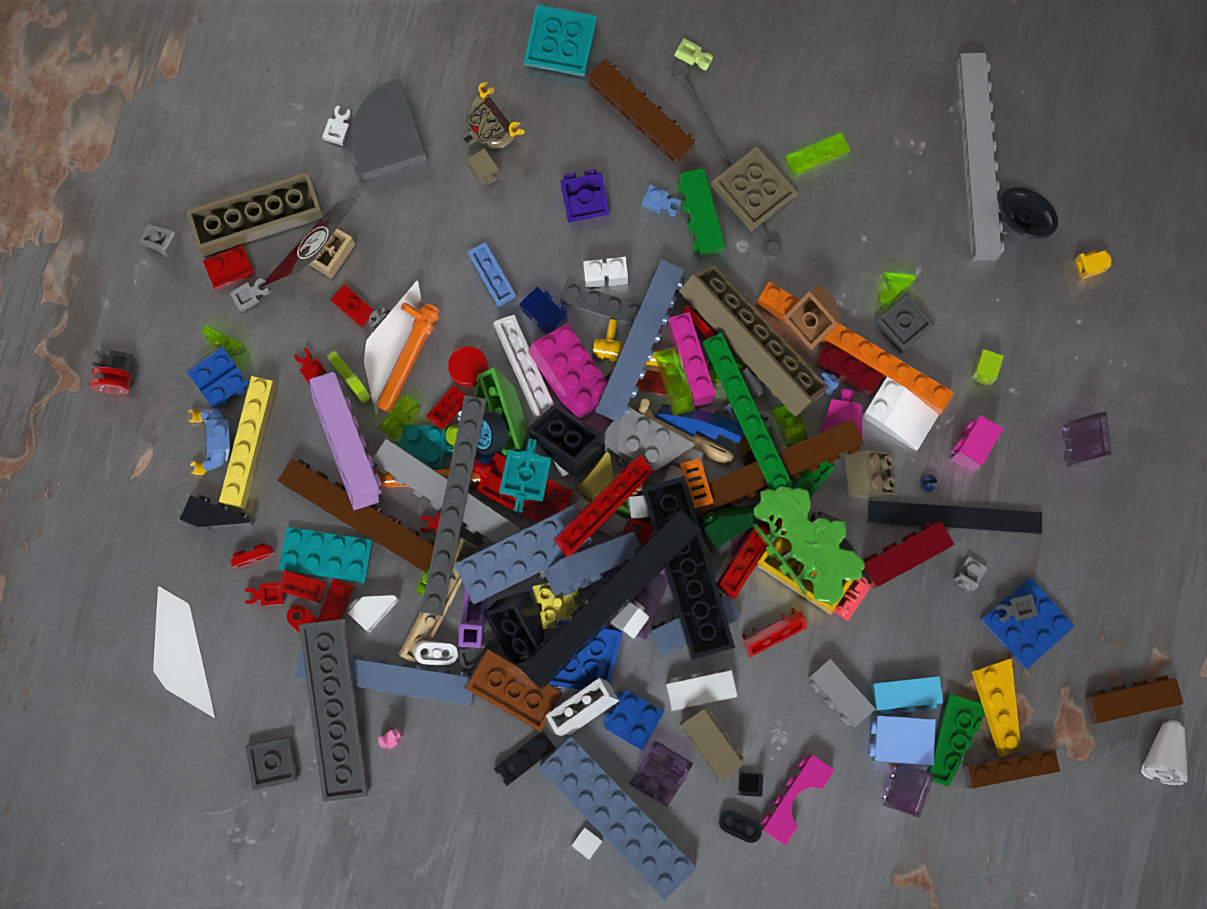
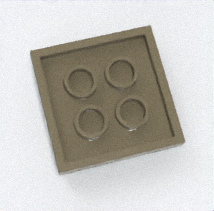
(754, 188)

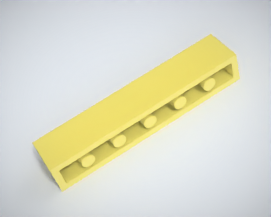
(248, 443)

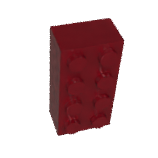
(907, 555)

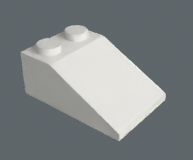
(900, 414)

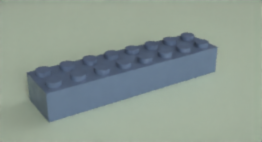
(618, 818)

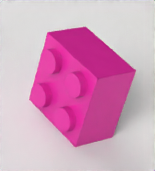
(976, 444)

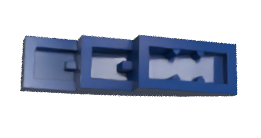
(702, 421)

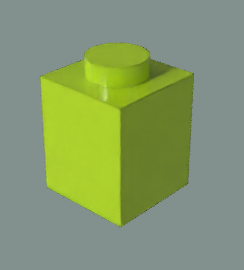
(987, 367)

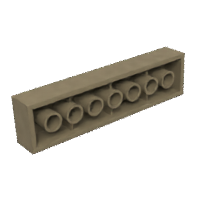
(754, 339)

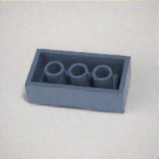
(591, 565)

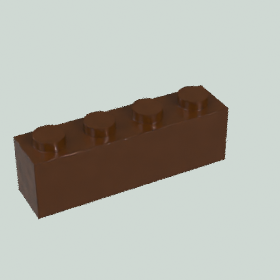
(1133, 700)
(1011, 768)

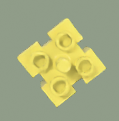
(554, 606)

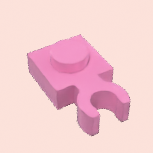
(390, 739)

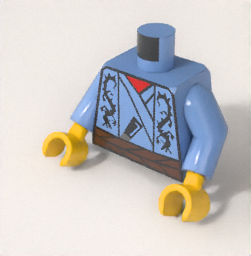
(216, 439)

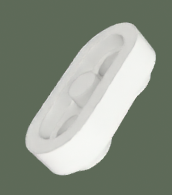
(434, 653)

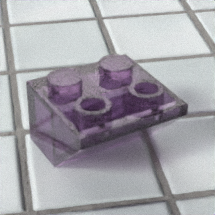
(661, 773)

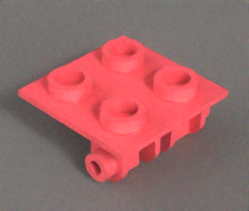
(852, 598)

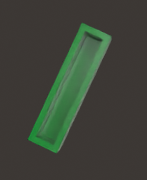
(701, 213)

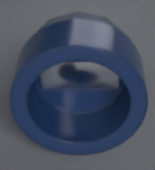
(929, 487)

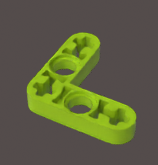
(350, 378)

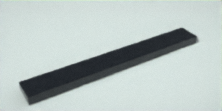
(955, 517)

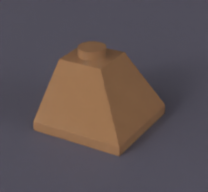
(814, 316)

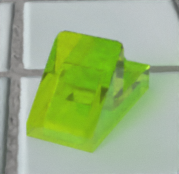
(897, 284)
(230, 345)

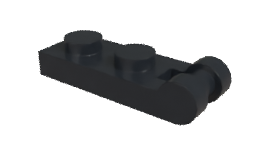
(525, 757)

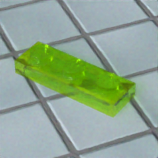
(817, 154)

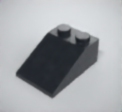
(567, 439)
(516, 626)

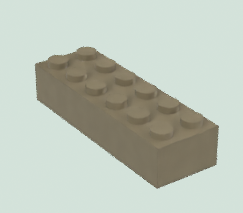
(254, 214)

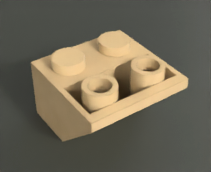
(333, 253)

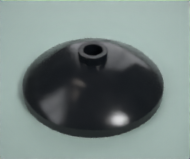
(1028, 213)

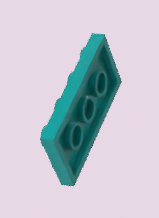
(326, 555)

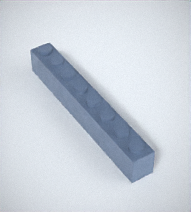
(640, 340)
(405, 680)

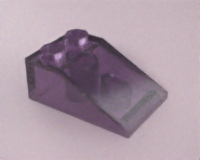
(1086, 440)
(907, 790)

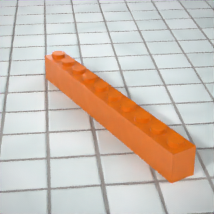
(936, 396)

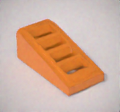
(690, 466)

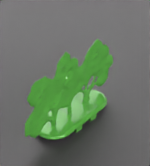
(812, 543)

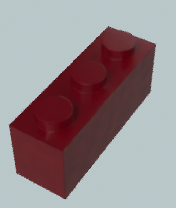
(848, 369)

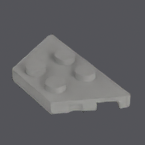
(647, 438)

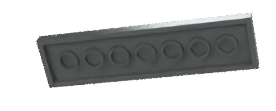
(333, 710)

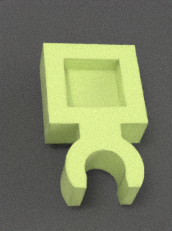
(691, 53)

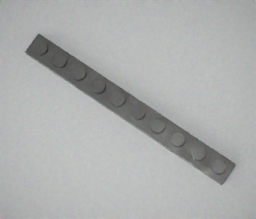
(453, 505)

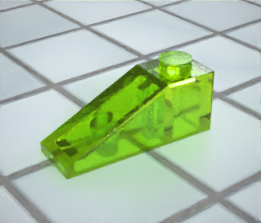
(674, 381)

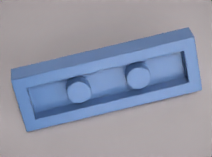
(491, 274)

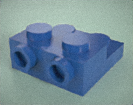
(218, 377)
(633, 719)

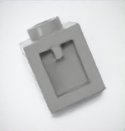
(970, 574)

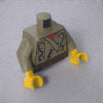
(488, 123)

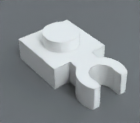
(337, 129)

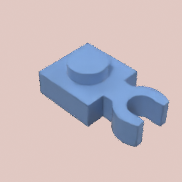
(657, 199)

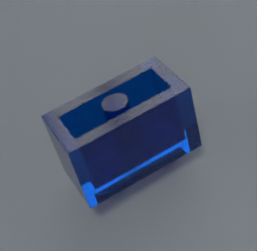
(543, 310)

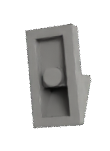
(159, 239)

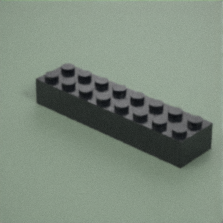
(690, 575)

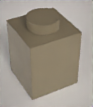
(483, 167)

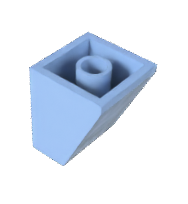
(902, 740)

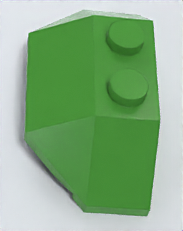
(503, 400)

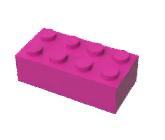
(569, 370)

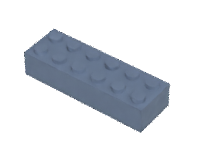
(516, 556)

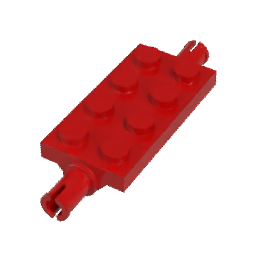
(555, 496)

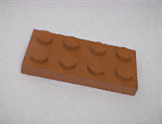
(512, 690)

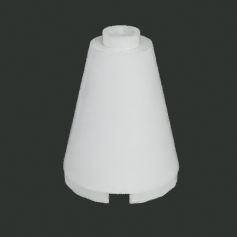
(1168, 755)

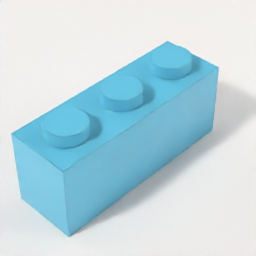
(906, 695)

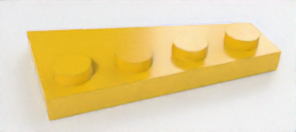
(999, 703)

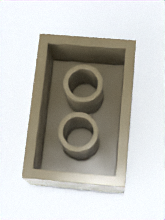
(712, 744)

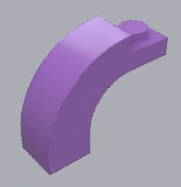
(472, 623)

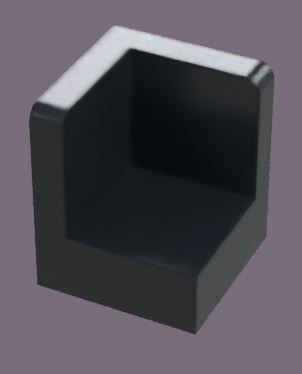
(750, 784)

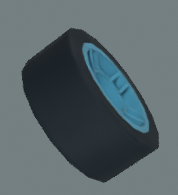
(493, 434)

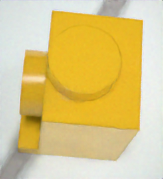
(1093, 263)

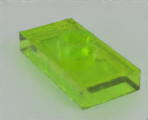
(399, 416)

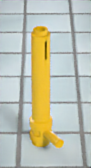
(611, 348)

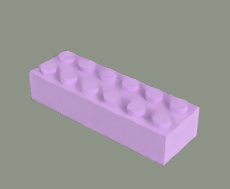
(345, 441)

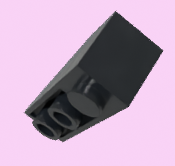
(209, 516)

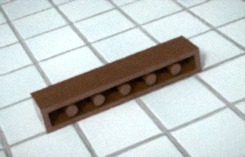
(641, 112)

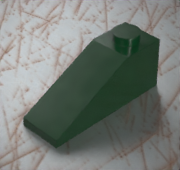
(727, 523)

